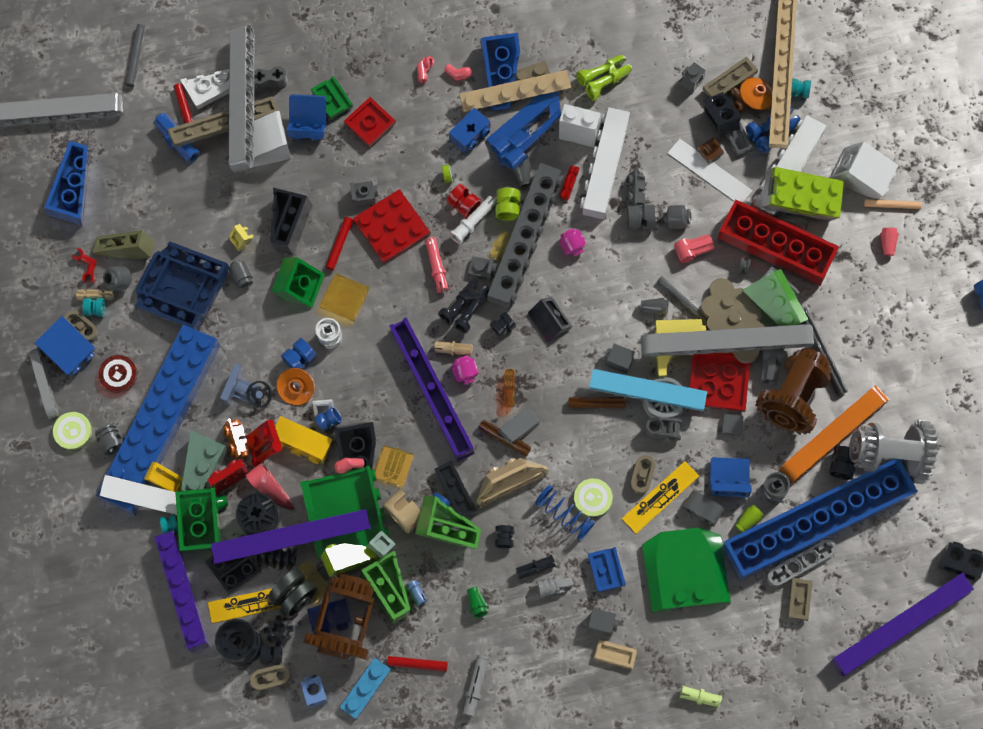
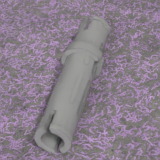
(473, 693)

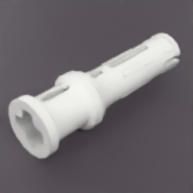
(467, 225)

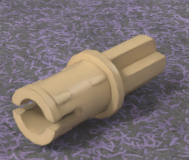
(453, 348)

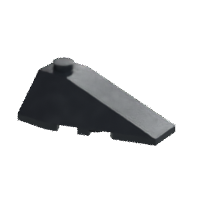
(356, 441)

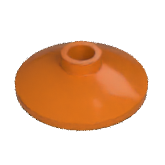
(756, 99)
(291, 393)

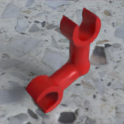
(91, 265)

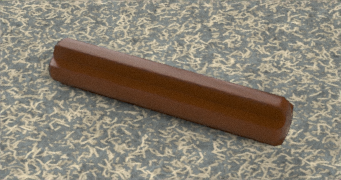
(596, 402)
(492, 430)

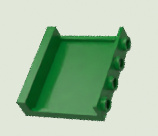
(342, 495)

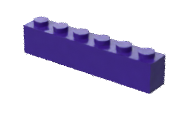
(182, 592)

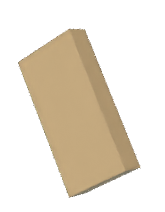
(615, 654)

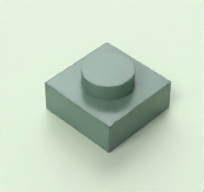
(381, 545)

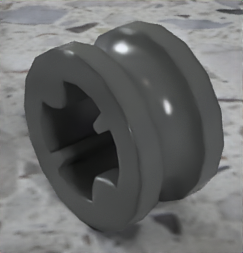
(744, 264)

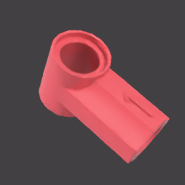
(689, 249)

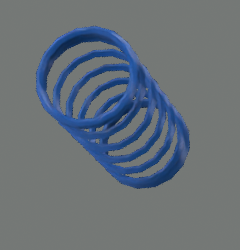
(584, 530)

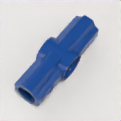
(188, 151)

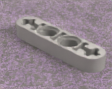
(43, 383)
(802, 564)

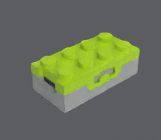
(802, 194)

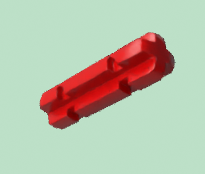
(569, 182)

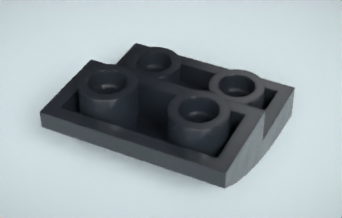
(233, 572)

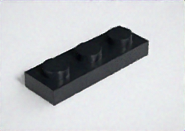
(455, 490)

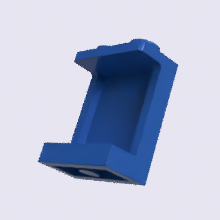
(65, 346)

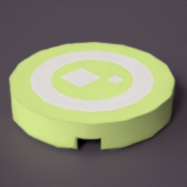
(72, 431)
(593, 497)

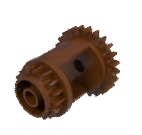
(789, 405)
(335, 645)

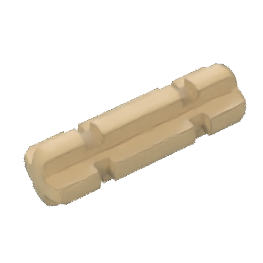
(94, 294)

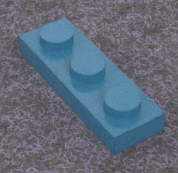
(365, 688)

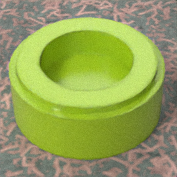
(447, 173)

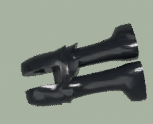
(465, 296)

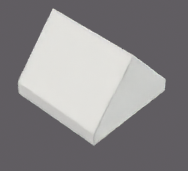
(321, 406)

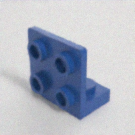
(730, 477)

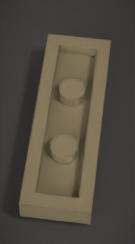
(731, 78)

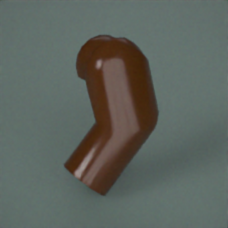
(738, 103)

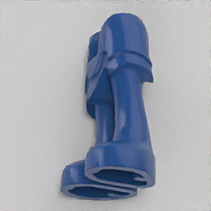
(755, 132)

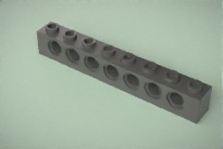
(544, 176)

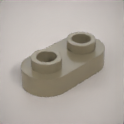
(82, 325)
(643, 475)
(270, 676)

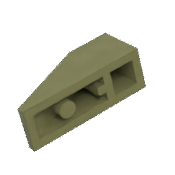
(125, 245)

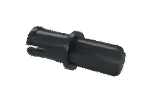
(535, 567)

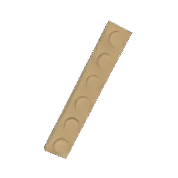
(515, 90)

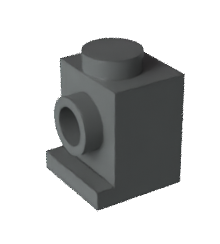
(692, 77)
(360, 198)

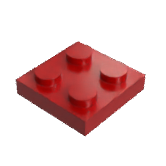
(369, 122)
(229, 476)

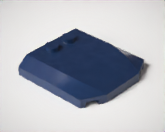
(180, 285)

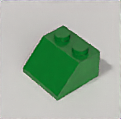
(298, 282)

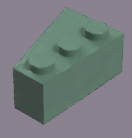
(202, 459)

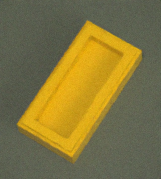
(163, 478)

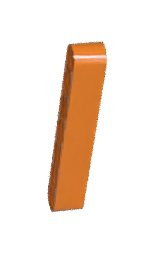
(834, 434)

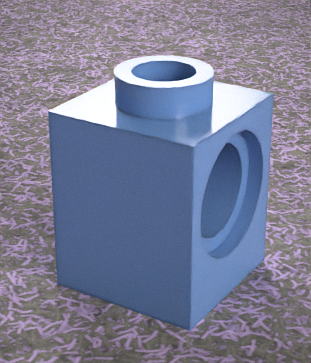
(320, 697)

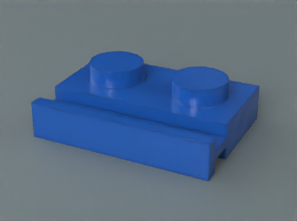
(606, 569)

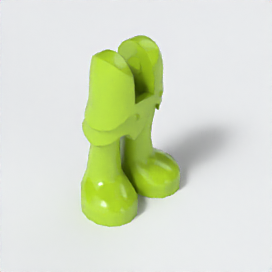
(614, 75)

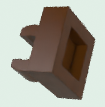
(710, 150)

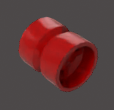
(463, 200)

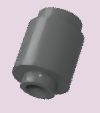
(240, 274)

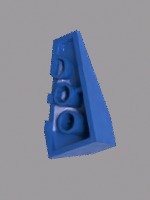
(500, 61)

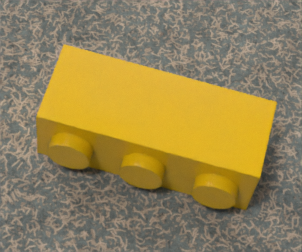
(303, 441)

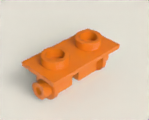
(232, 431)

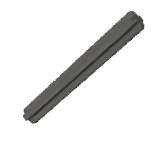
(820, 346)

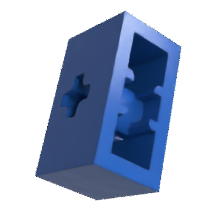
(471, 122)

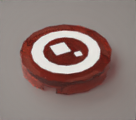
(118, 373)

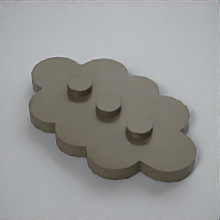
(731, 310)

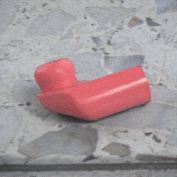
(423, 66)
(458, 74)
(347, 464)

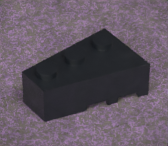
(289, 219)

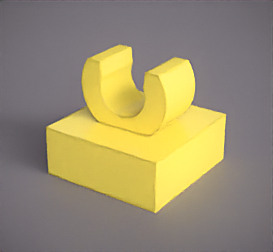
(239, 237)

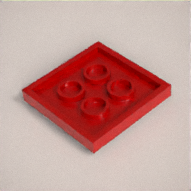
(391, 226)
(722, 378)

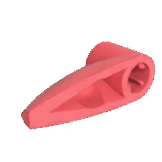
(265, 482)

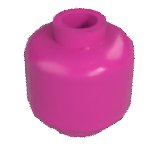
(572, 242)
(464, 369)

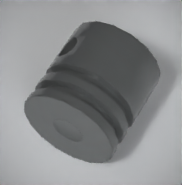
(109, 439)

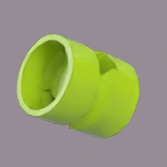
(507, 206)

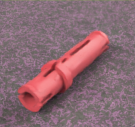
(438, 272)

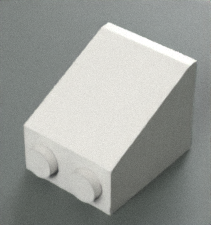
(579, 125)
(270, 140)
(865, 170)

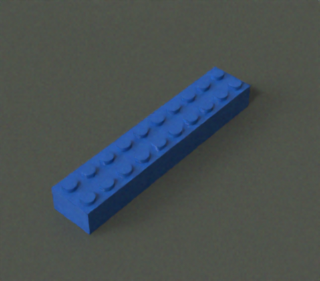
(163, 410)
(819, 519)

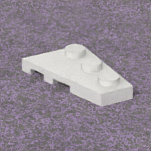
(208, 88)

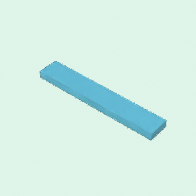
(648, 390)

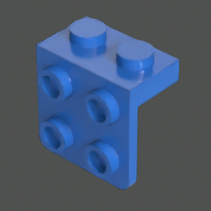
(307, 117)

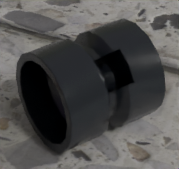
(842, 466)

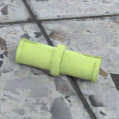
(700, 696)

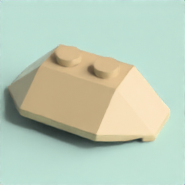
(509, 479)

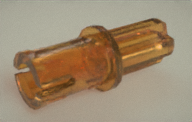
(509, 388)

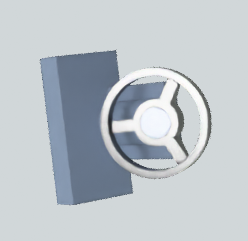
(244, 390)

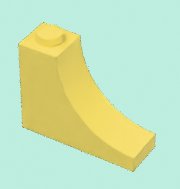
(674, 326)

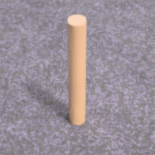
(892, 204)

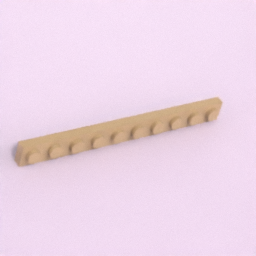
(783, 74)

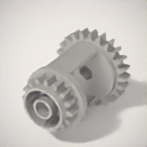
(915, 451)

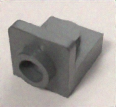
(482, 268)

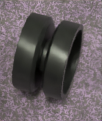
(292, 593)

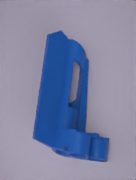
(514, 137)

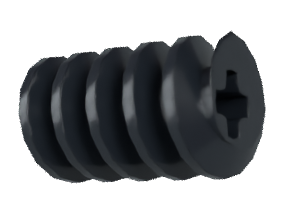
(278, 558)

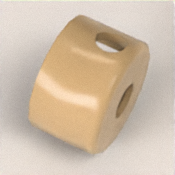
(401, 512)

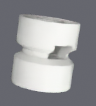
(328, 333)

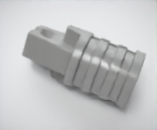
(553, 586)

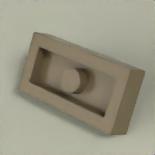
(532, 71)
(800, 599)

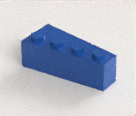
(69, 188)

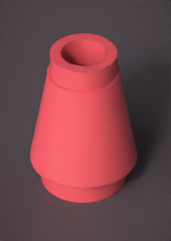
(889, 241)

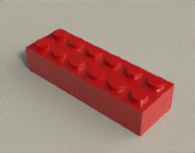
(778, 242)

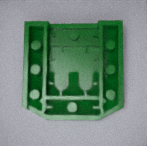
(685, 569)

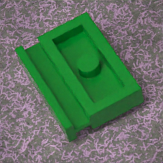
(336, 99)

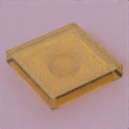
(345, 297)

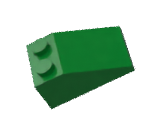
(197, 519)

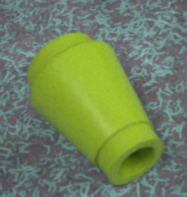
(749, 518)

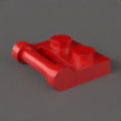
(261, 438)

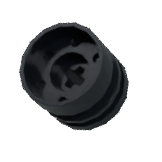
(268, 512)
(231, 634)

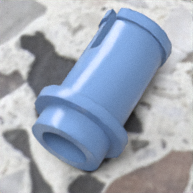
(416, 592)

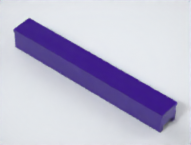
(432, 389)
(290, 536)
(902, 625)

